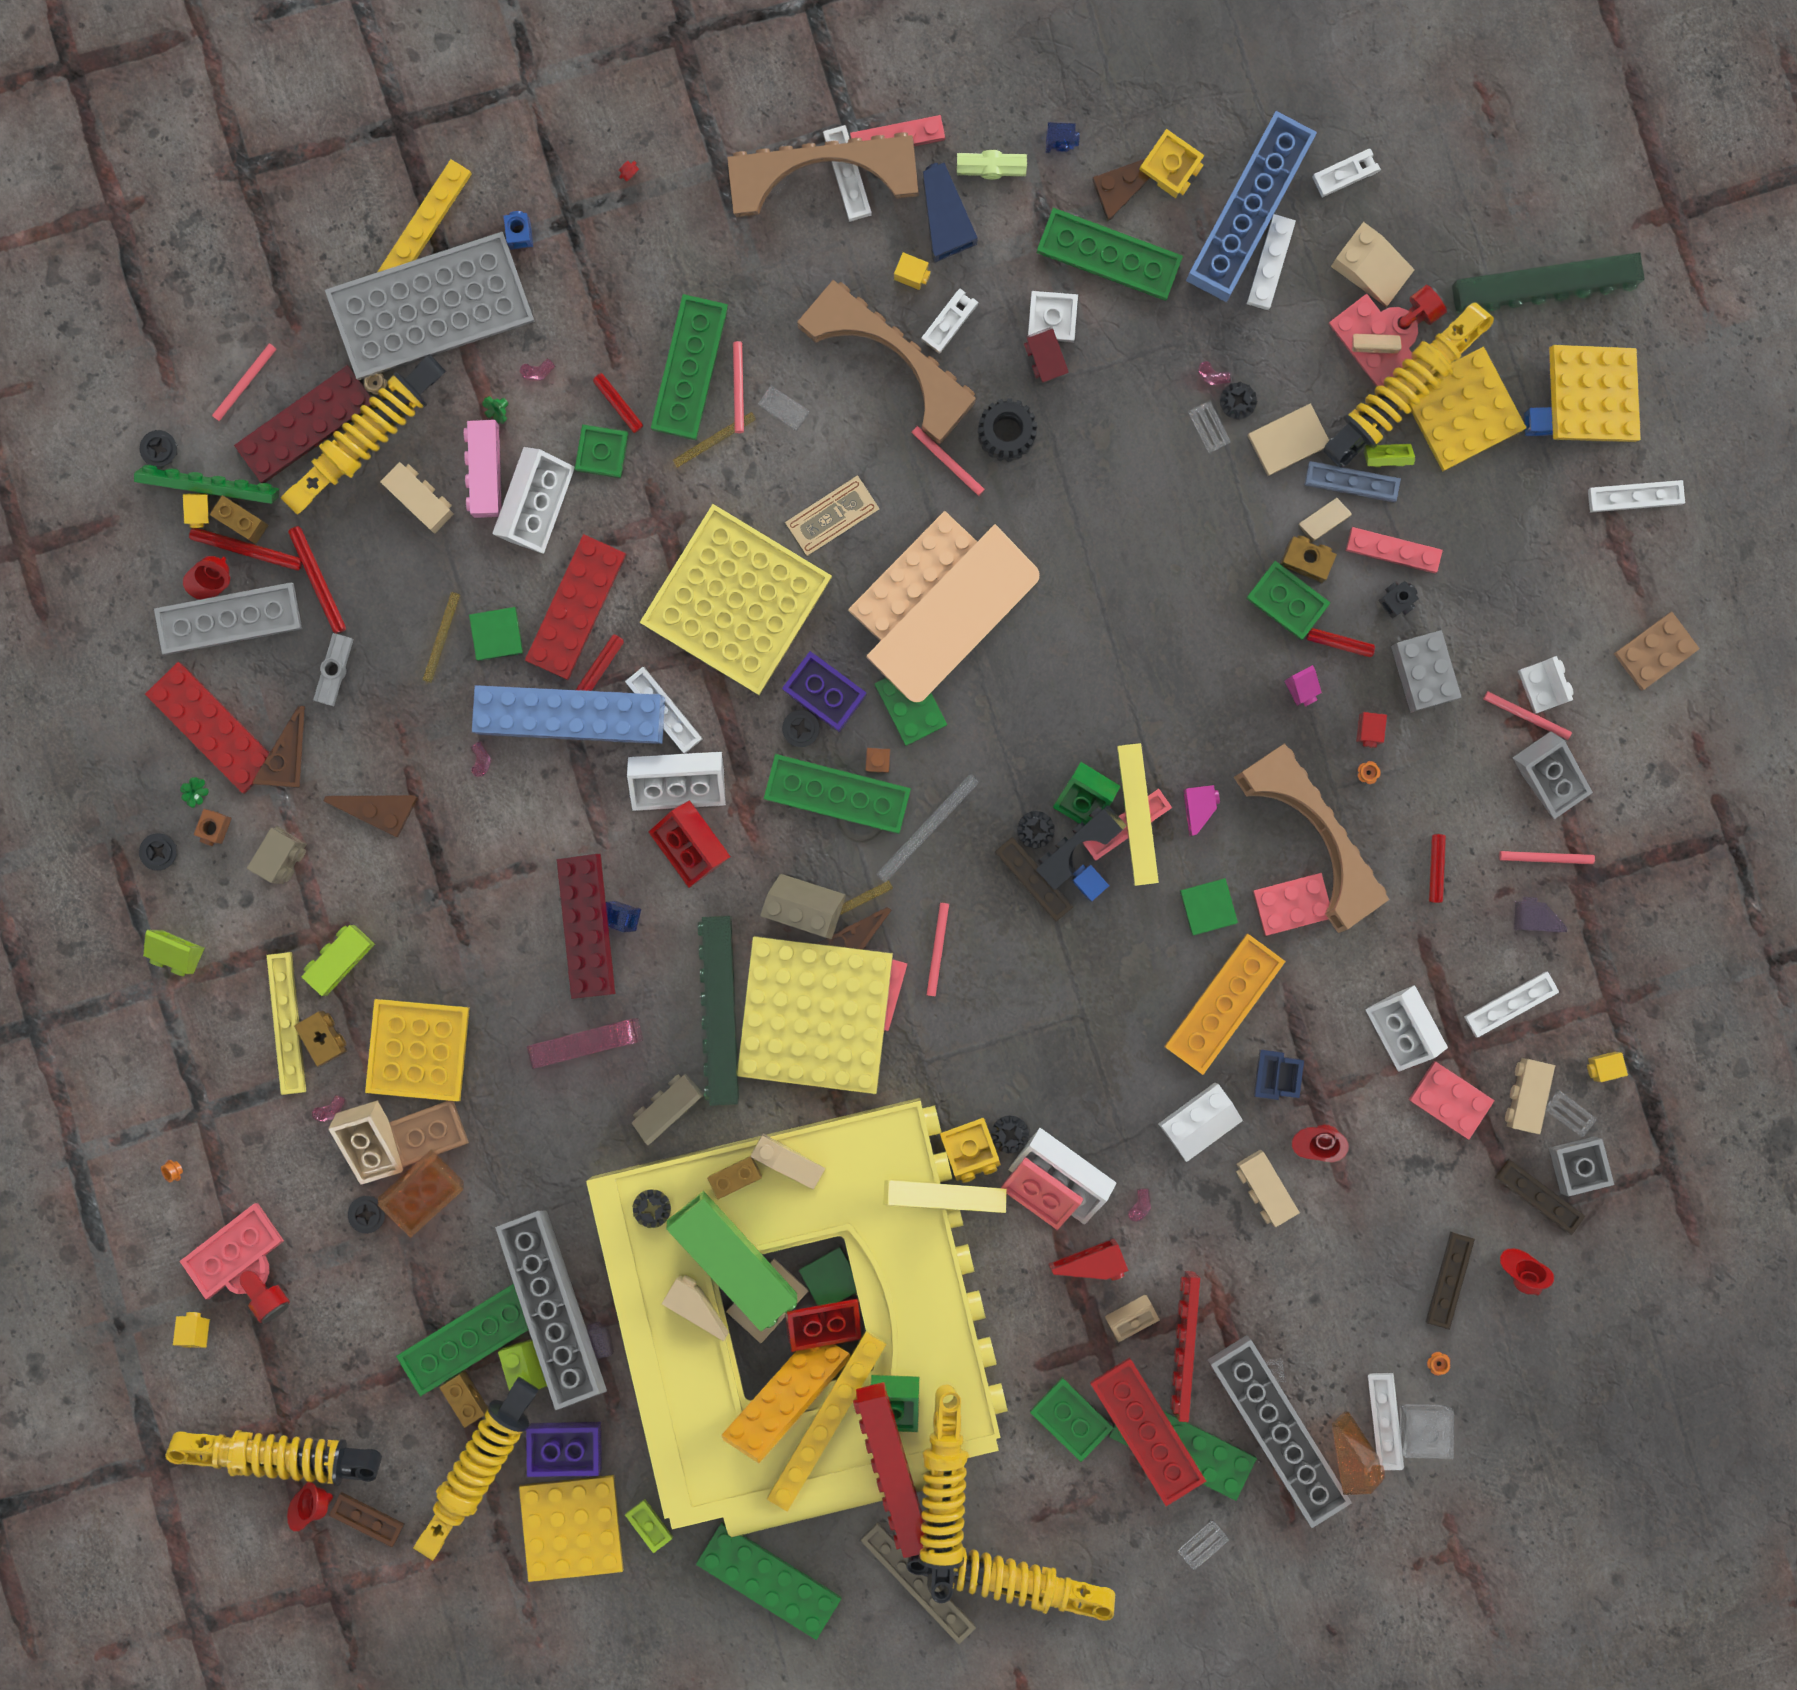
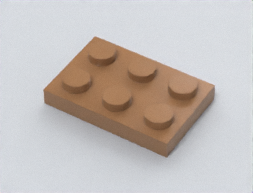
(1656, 651)

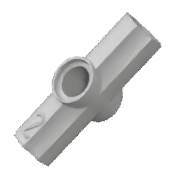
(337, 654)

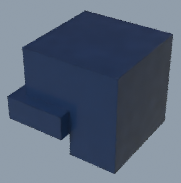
(1278, 1075)

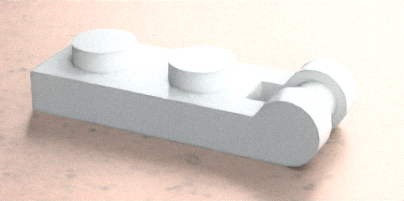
(1345, 173)
(949, 321)

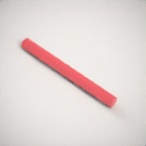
(244, 382)
(738, 387)
(948, 461)
(1527, 715)
(1546, 857)
(937, 949)

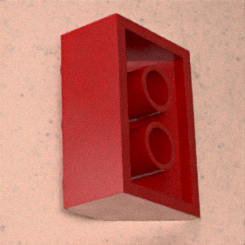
(689, 843)
(823, 1325)

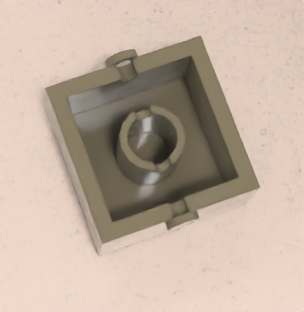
(277, 856)

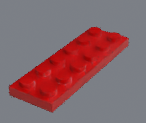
(575, 607)
(209, 726)
(1185, 1353)
(1147, 1431)

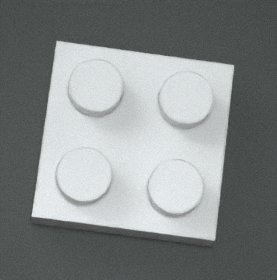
(1053, 310)

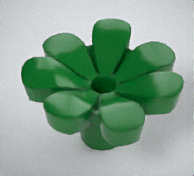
(496, 409)
(193, 791)

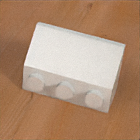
(1406, 1028)
(1201, 1121)

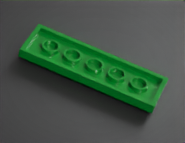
(1109, 254)
(689, 367)
(837, 793)
(464, 1341)
(1220, 1462)
(769, 1581)

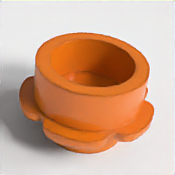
(1369, 766)
(171, 1171)
(1439, 1357)

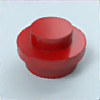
(628, 170)

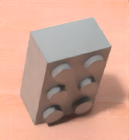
(1426, 671)

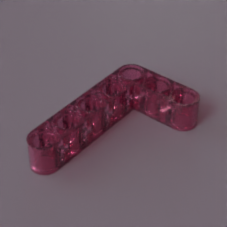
(585, 1043)

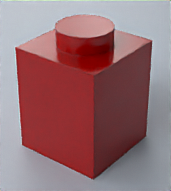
(1371, 729)

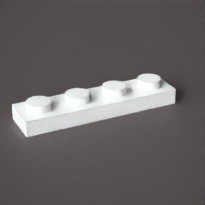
(849, 179)
(1271, 262)
(1636, 496)
(674, 721)
(1511, 1004)
(1386, 1420)

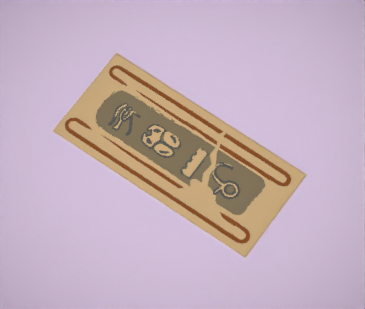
(832, 515)

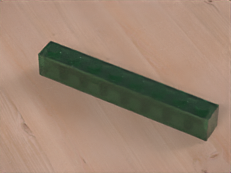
(1549, 282)
(720, 1010)

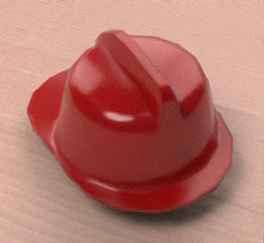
(207, 578)
(1320, 1143)
(1527, 1272)
(307, 1506)

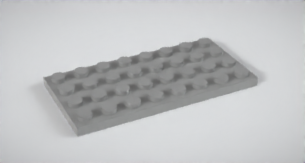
(429, 305)

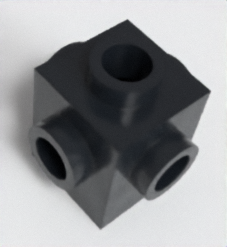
(1395, 605)

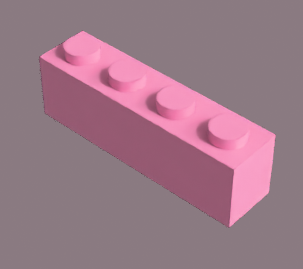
(484, 468)

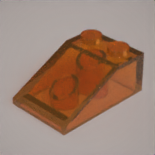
(1356, 1458)

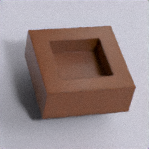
(877, 760)

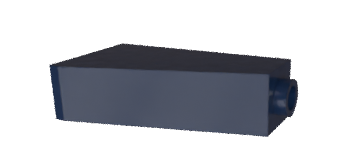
(947, 217)

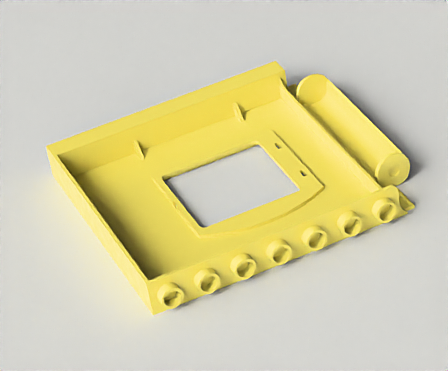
(905, 1287)

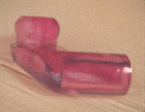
(537, 373)
(1209, 375)
(482, 762)
(328, 1113)
(1142, 1207)

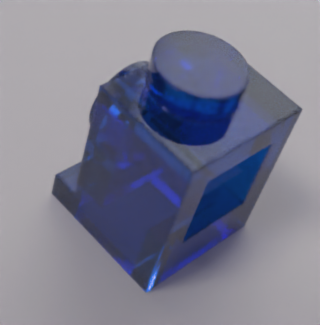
(1061, 137)
(622, 916)

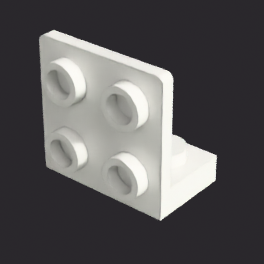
(1546, 684)

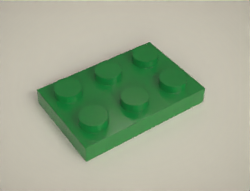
(1288, 600)
(911, 718)
(1071, 1419)

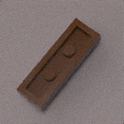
(366, 1519)

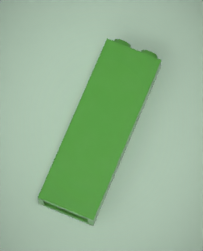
(732, 1261)

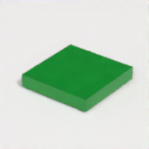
(601, 451)
(496, 634)
(1208, 906)
(829, 1278)

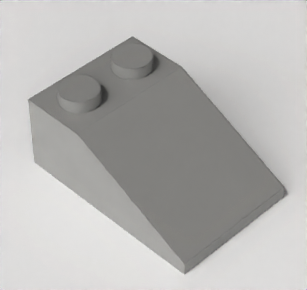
(1553, 774)

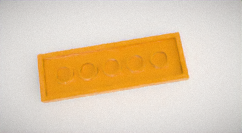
(1224, 1004)
(784, 1400)

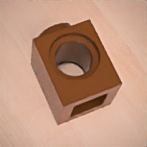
(222, 823)

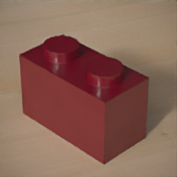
(1047, 354)

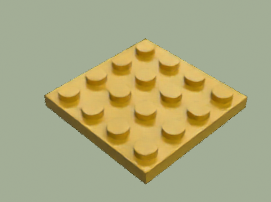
(1594, 393)
(1467, 411)
(417, 1050)
(571, 1528)

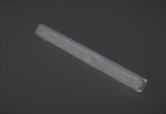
(927, 828)

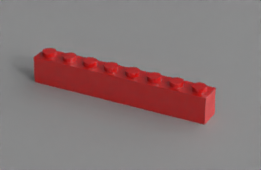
(891, 1466)

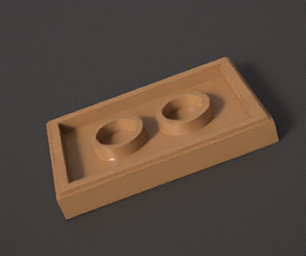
(428, 1129)

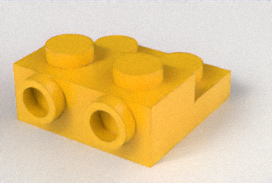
(1172, 164)
(970, 1150)

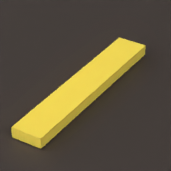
(1137, 814)
(284, 1018)
(944, 1196)

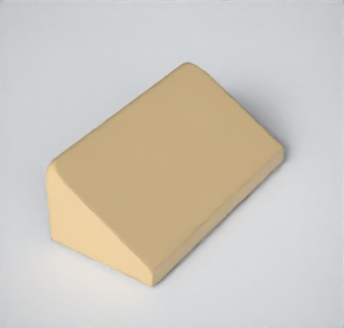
(1376, 343)
(1324, 519)
(1132, 1318)

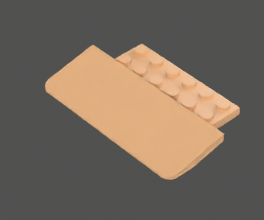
(941, 602)

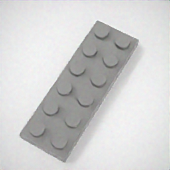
(227, 618)

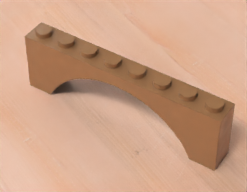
(757, 174)
(843, 315)
(1354, 886)

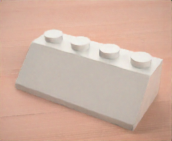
(533, 499)
(675, 779)
(1069, 1170)

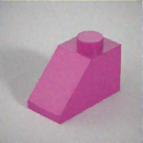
(1304, 686)
(1200, 805)

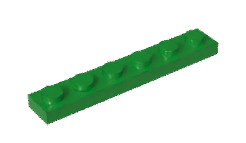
(198, 483)

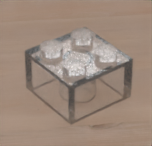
(1427, 1431)

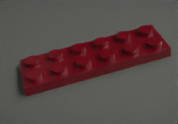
(303, 425)
(586, 926)

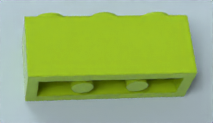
(337, 959)

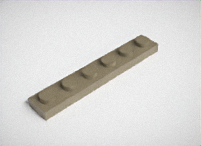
(946, 1614)

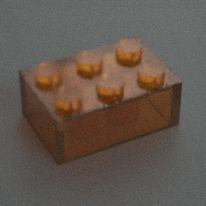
(421, 1193)

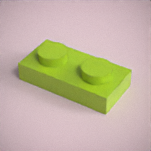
(1389, 455)
(649, 1526)

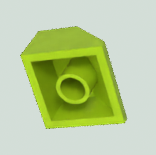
(172, 951)
(522, 1362)

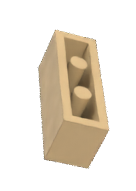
(418, 496)
(1529, 1095)
(1266, 1189)

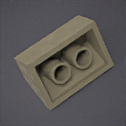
(803, 906)
(666, 1108)

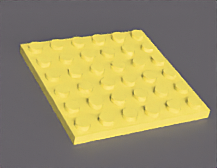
(736, 599)
(815, 1014)

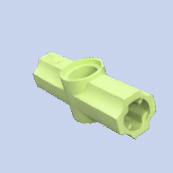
(991, 164)

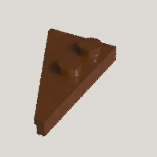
(1118, 186)
(284, 761)
(383, 812)
(859, 933)

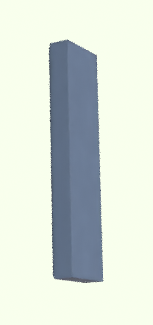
(1352, 481)

